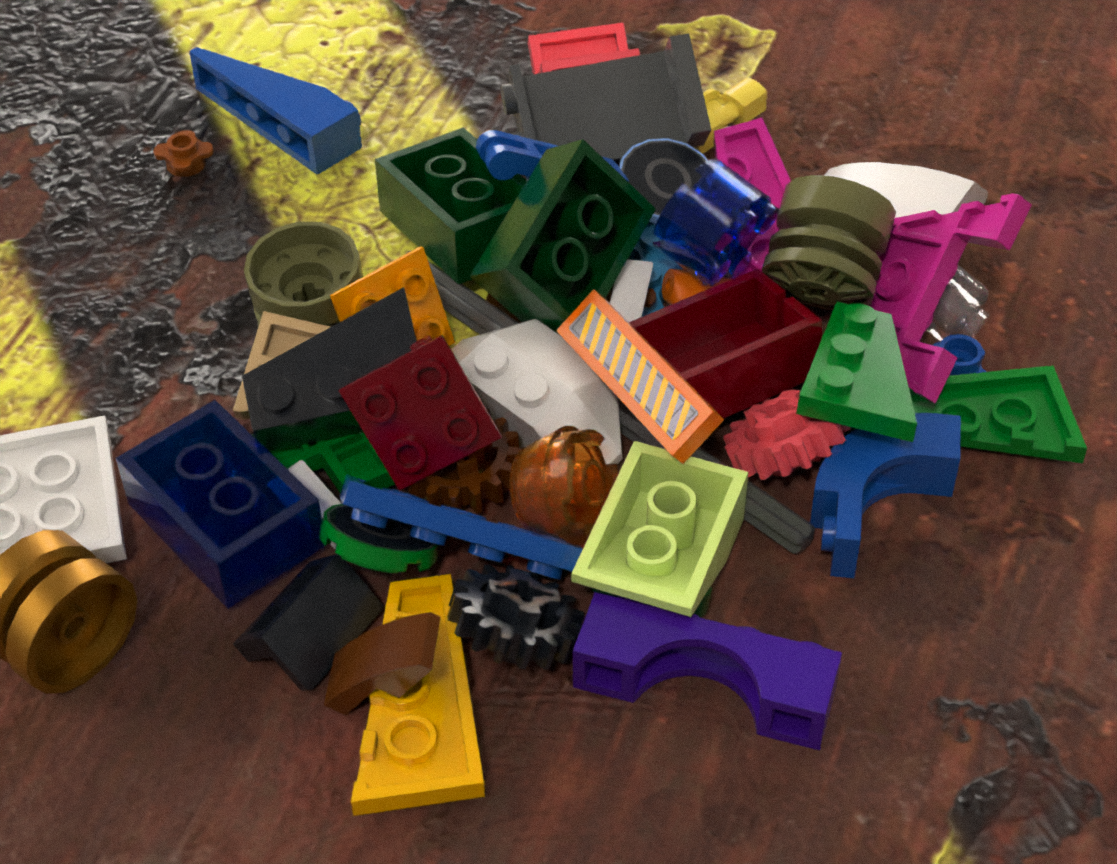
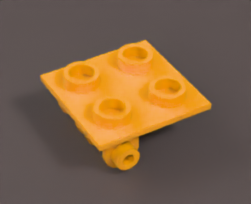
(422, 295)

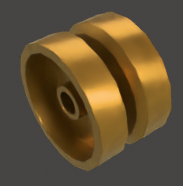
(61, 611)

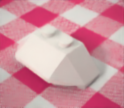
(540, 385)

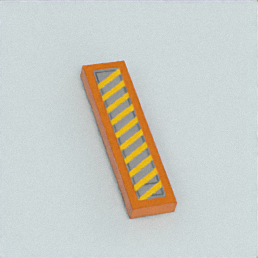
(640, 376)

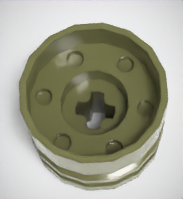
(829, 241)
(299, 269)

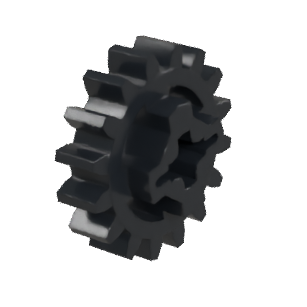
(515, 616)

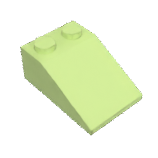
(664, 529)

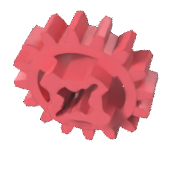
(778, 439)

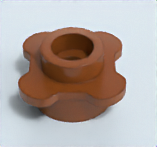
(184, 153)

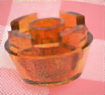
(561, 484)

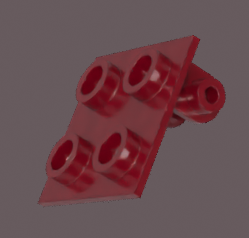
(420, 412)

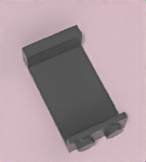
(613, 101)

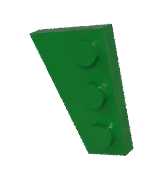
(860, 375)
(1011, 413)

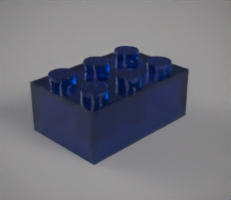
(221, 502)

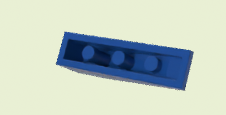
(287, 111)

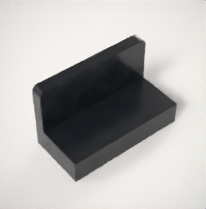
(311, 621)

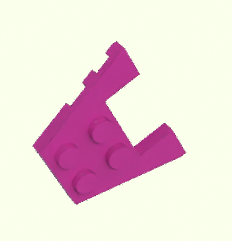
(920, 264)

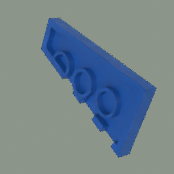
(435, 523)

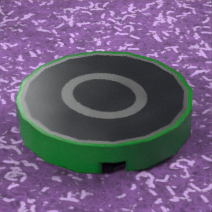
(375, 547)

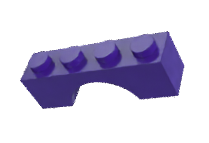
(637, 645)

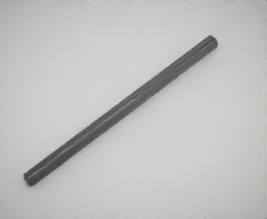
(760, 508)

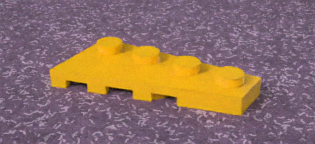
(426, 741)

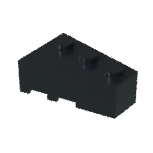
(297, 392)

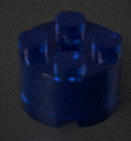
(714, 223)

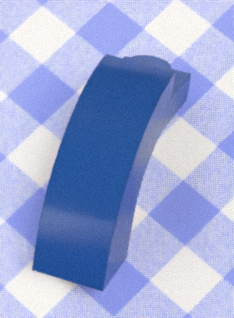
(877, 467)

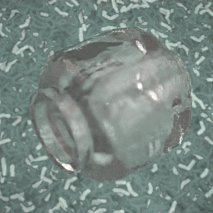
(960, 307)

